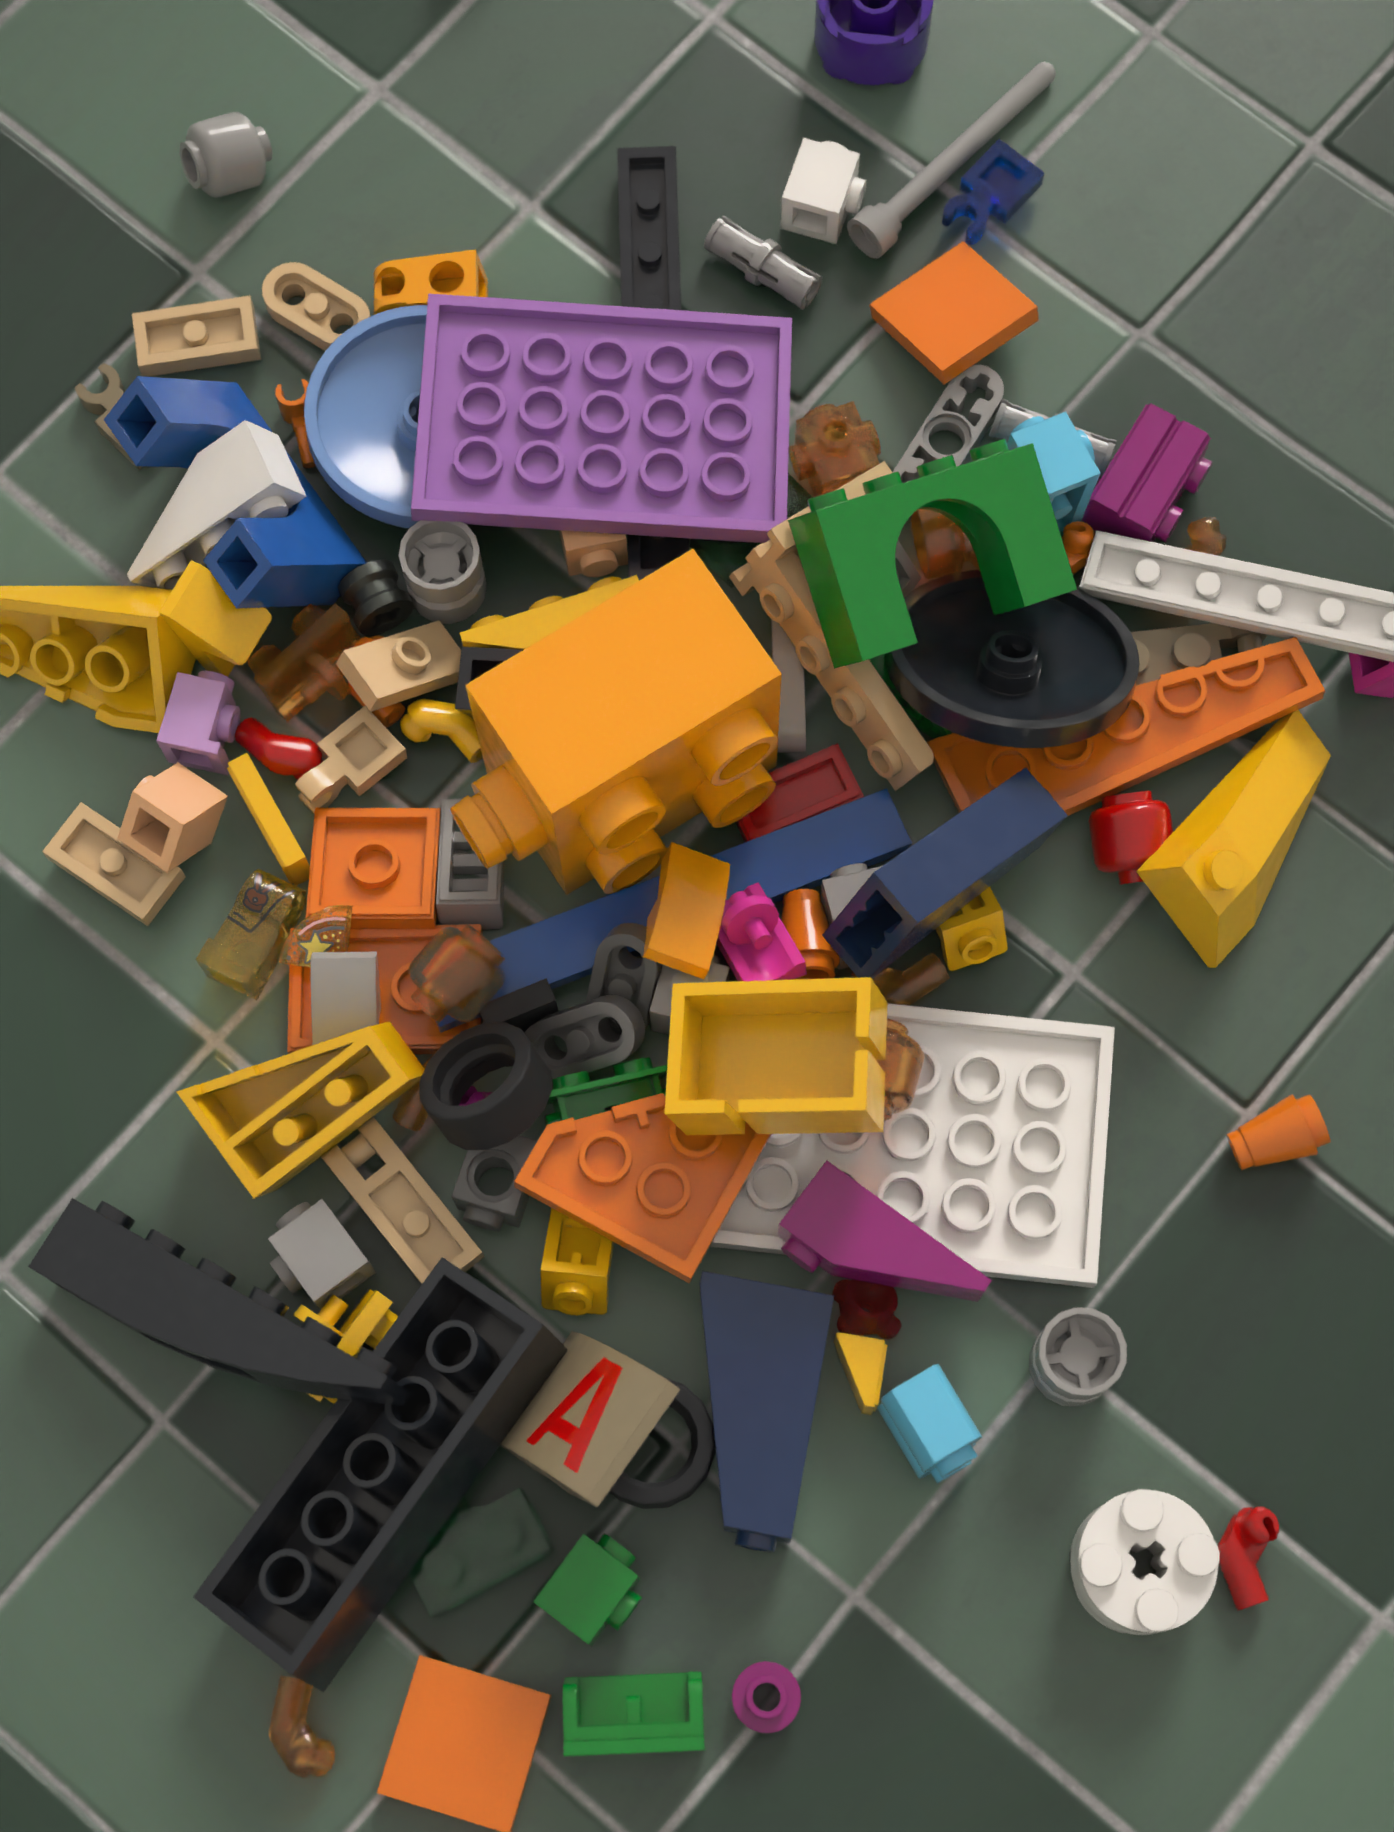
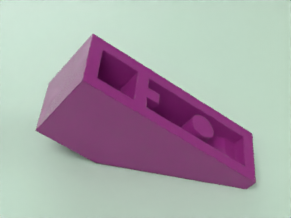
(866, 1240)

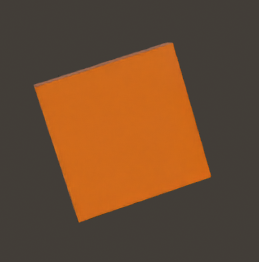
(954, 312)
(378, 864)
(464, 1744)

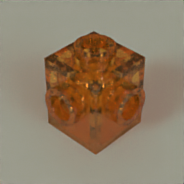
(833, 447)

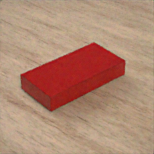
(803, 791)

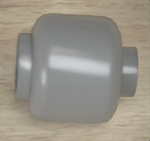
(225, 154)

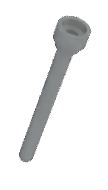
(877, 226)

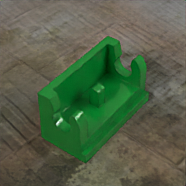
(633, 1714)

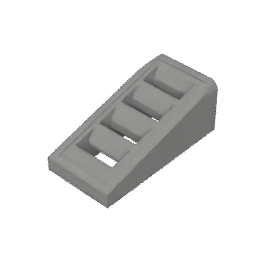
(466, 899)

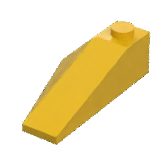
(95, 648)
(1232, 845)

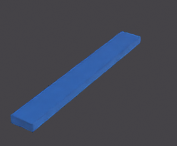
(780, 861)

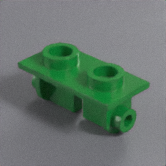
(579, 1097)

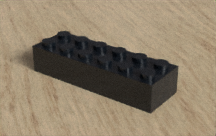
(381, 1477)

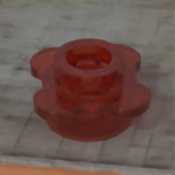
(877, 1298)

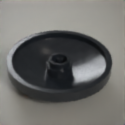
(1017, 675)

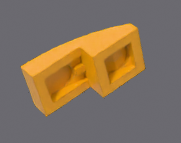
(687, 910)

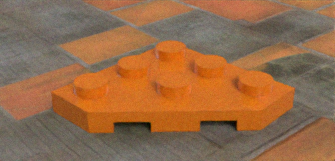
(642, 1180)

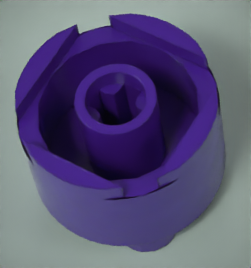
(872, 38)

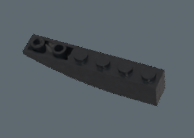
(199, 1312)

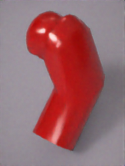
(277, 751)
(1240, 1551)

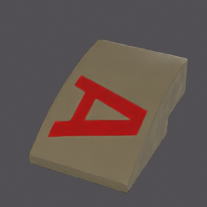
(589, 1418)

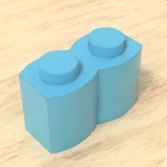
(930, 1424)

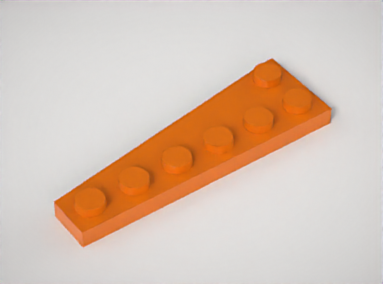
(1161, 728)

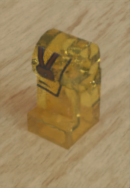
(253, 934)

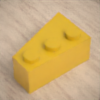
(298, 1106)

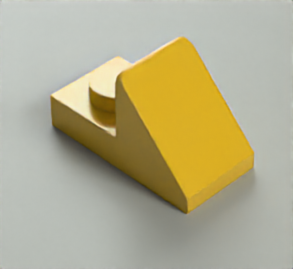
(211, 623)

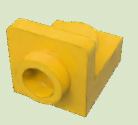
(973, 932)
(575, 1268)

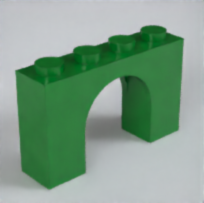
(853, 543)

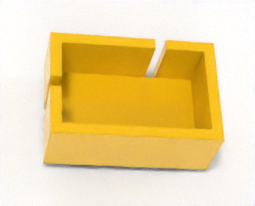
(777, 1056)

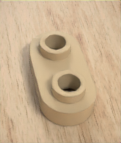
(323, 308)

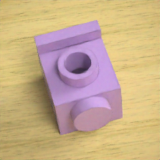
(199, 721)

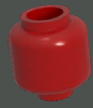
(1128, 833)

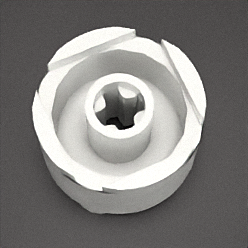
(1183, 1561)

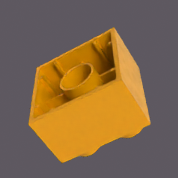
(623, 732)

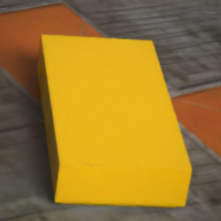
(269, 819)

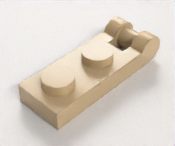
(401, 1203)

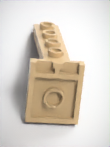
(855, 690)

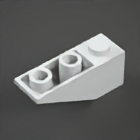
(230, 479)

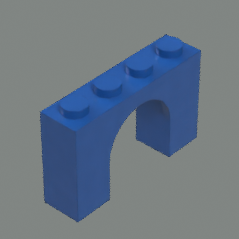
(257, 559)

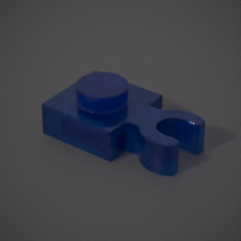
(994, 186)

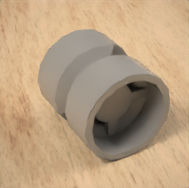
(443, 570)
(1077, 1357)

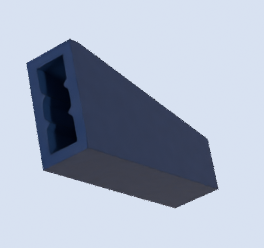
(942, 874)
(763, 1385)

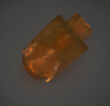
(308, 664)

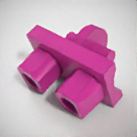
(757, 940)

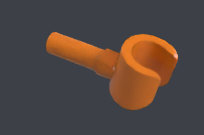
(294, 414)

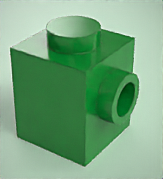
(592, 1588)

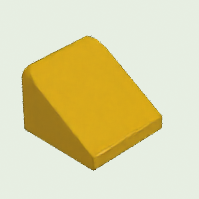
(864, 1366)

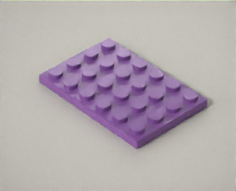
(603, 419)

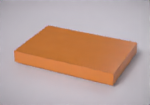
(395, 952)

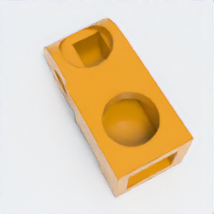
(411, 279)

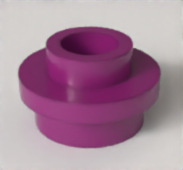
(743, 1702)

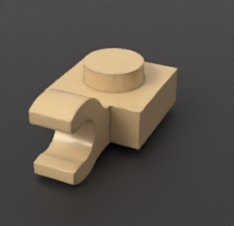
(355, 755)

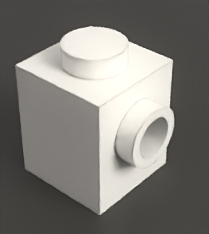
(822, 190)

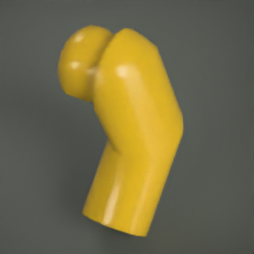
(441, 718)

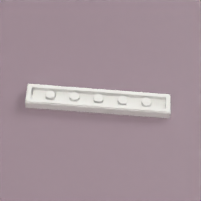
(1241, 595)

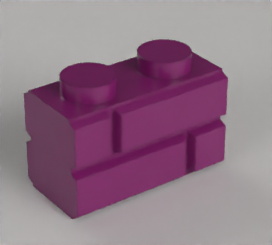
(1149, 477)

